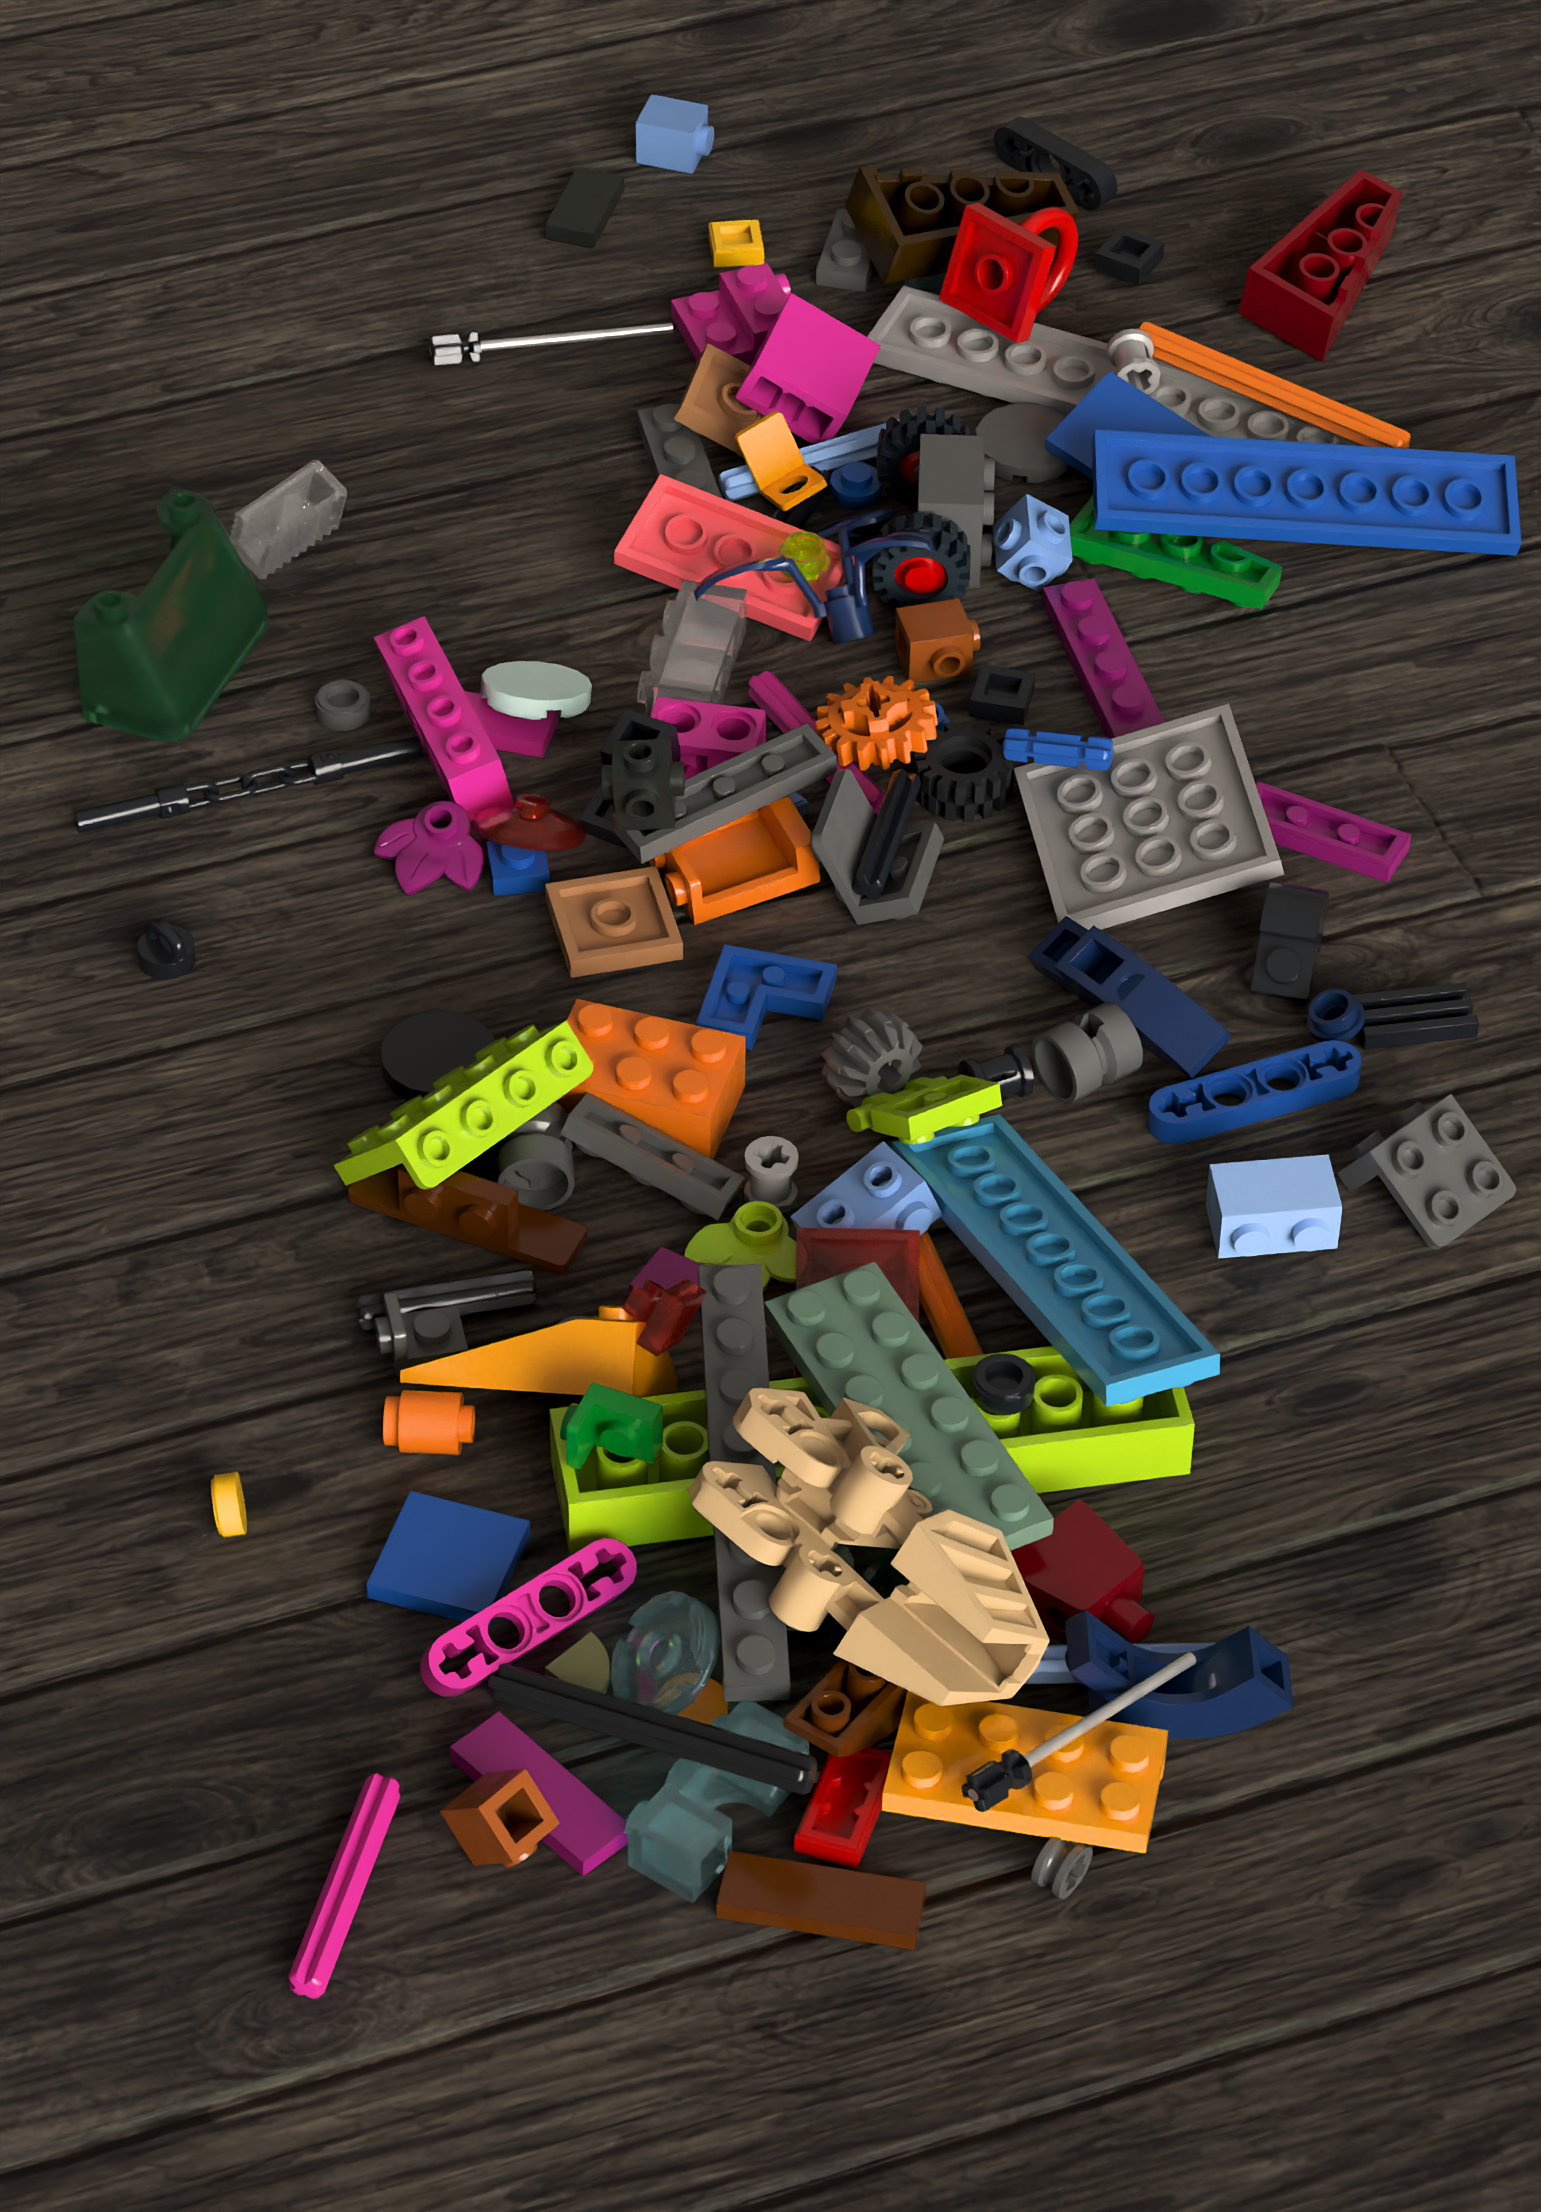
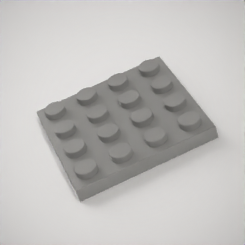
(1156, 828)

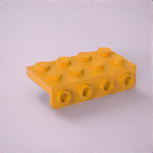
(1085, 1793)

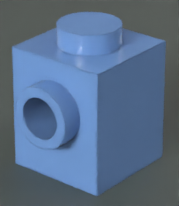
(673, 134)

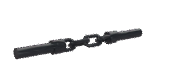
(174, 799)

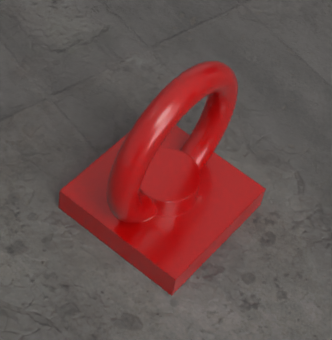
(1005, 270)

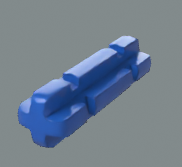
(1058, 749)

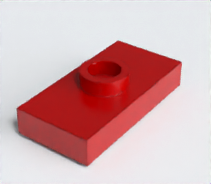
(844, 1807)

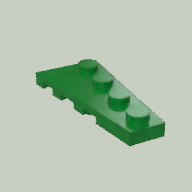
(1179, 560)

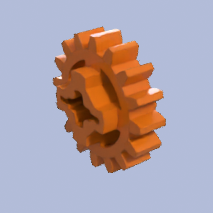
(877, 722)

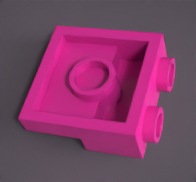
(734, 315)

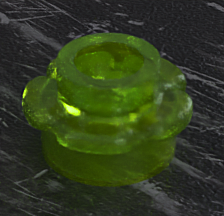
(809, 547)

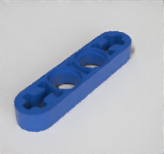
(1190, 1113)

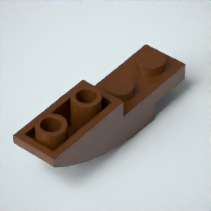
(848, 1710)

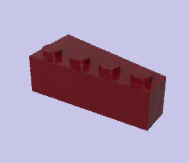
(1321, 266)

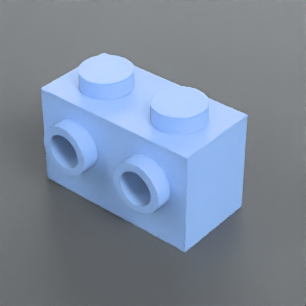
(1273, 1206)

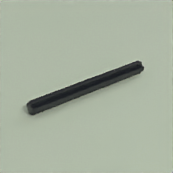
(655, 1729)

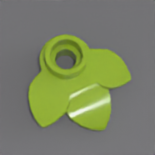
(752, 1237)

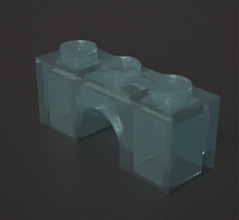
(679, 1833)

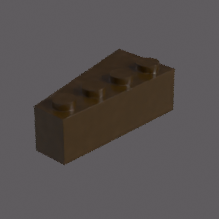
(914, 218)

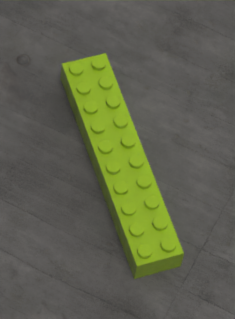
(1057, 1442)

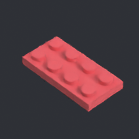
(693, 533)

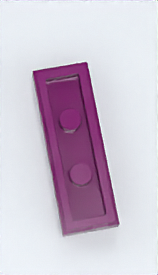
(1333, 834)
(587, 1827)

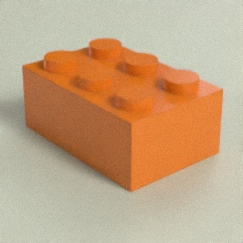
(661, 1072)

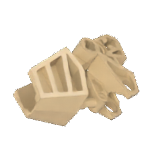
(964, 1617)

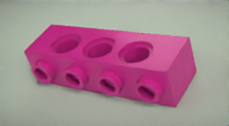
(443, 717)

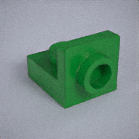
(614, 1422)

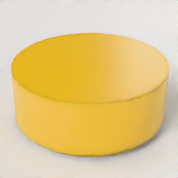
(228, 1504)

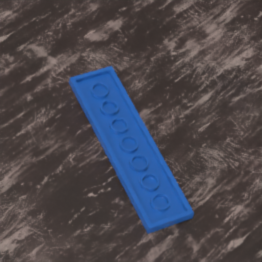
(1305, 492)

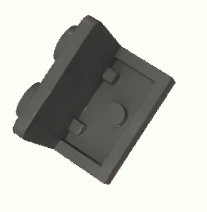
(840, 844)
(1433, 1170)

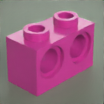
(711, 731)

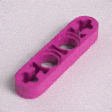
(531, 1620)

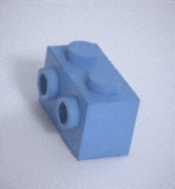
(873, 1194)

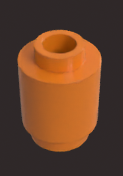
(428, 1422)

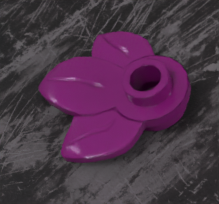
(429, 852)

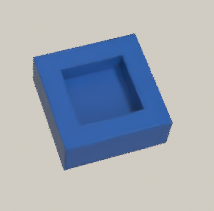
(516, 869)

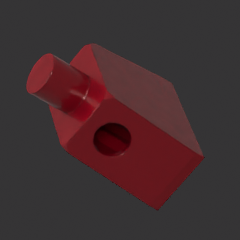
(1085, 1570)

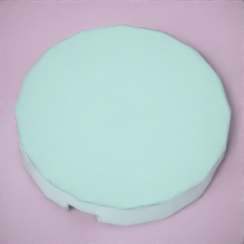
(535, 687)

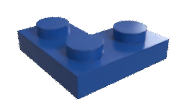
(758, 981)

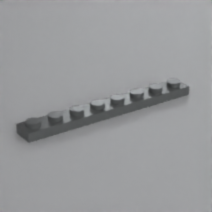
(733, 1364)

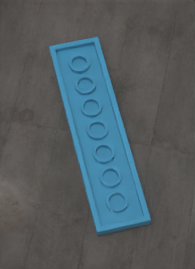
(1059, 1263)

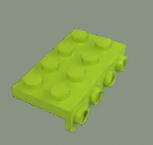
(472, 1107)

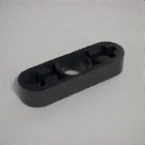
(1028, 147)

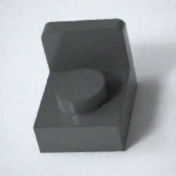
(418, 1335)

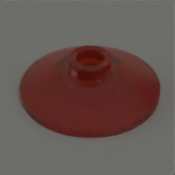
(530, 825)

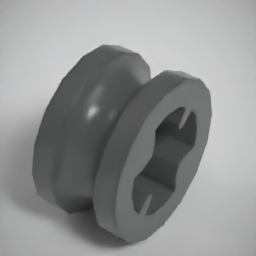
(1061, 1866)

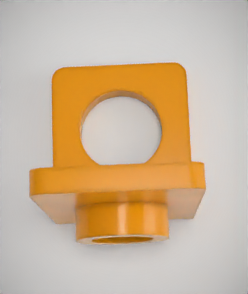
(777, 461)

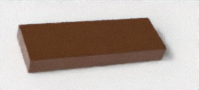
(821, 1900)

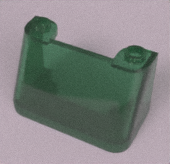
(169, 653)

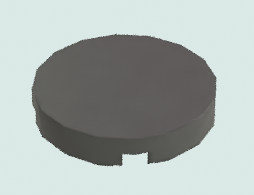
(1017, 441)

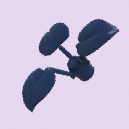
(846, 605)

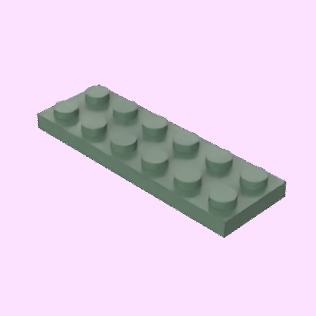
(865, 1345)

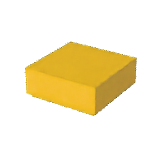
(736, 243)

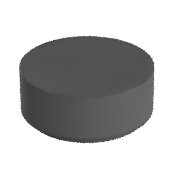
(342, 705)

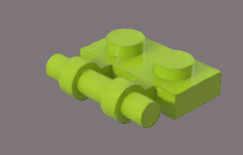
(926, 1107)

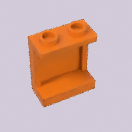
(741, 863)

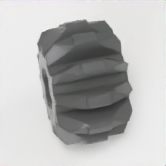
(871, 1056)

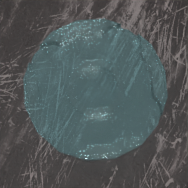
(666, 1653)

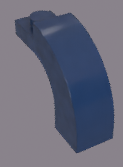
(1223, 1693)

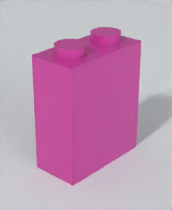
(808, 370)

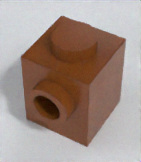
(935, 640)
(500, 1818)

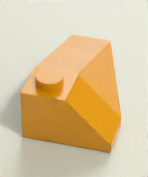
(559, 1360)

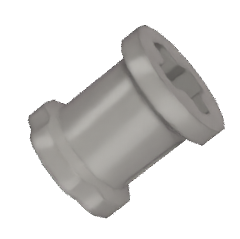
(1132, 356)
(771, 1167)

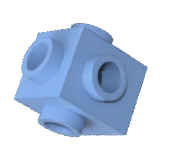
(1032, 543)

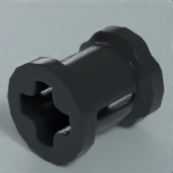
(1013, 1065)

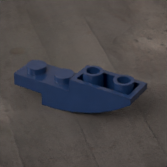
(1106, 971)

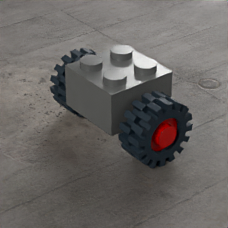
(947, 479)

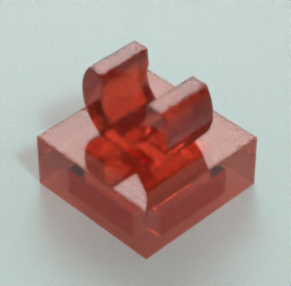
(664, 1312)

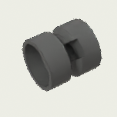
(1085, 1052)
(538, 1160)

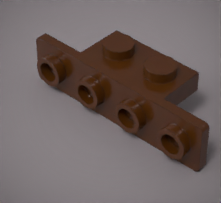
(476, 1214)

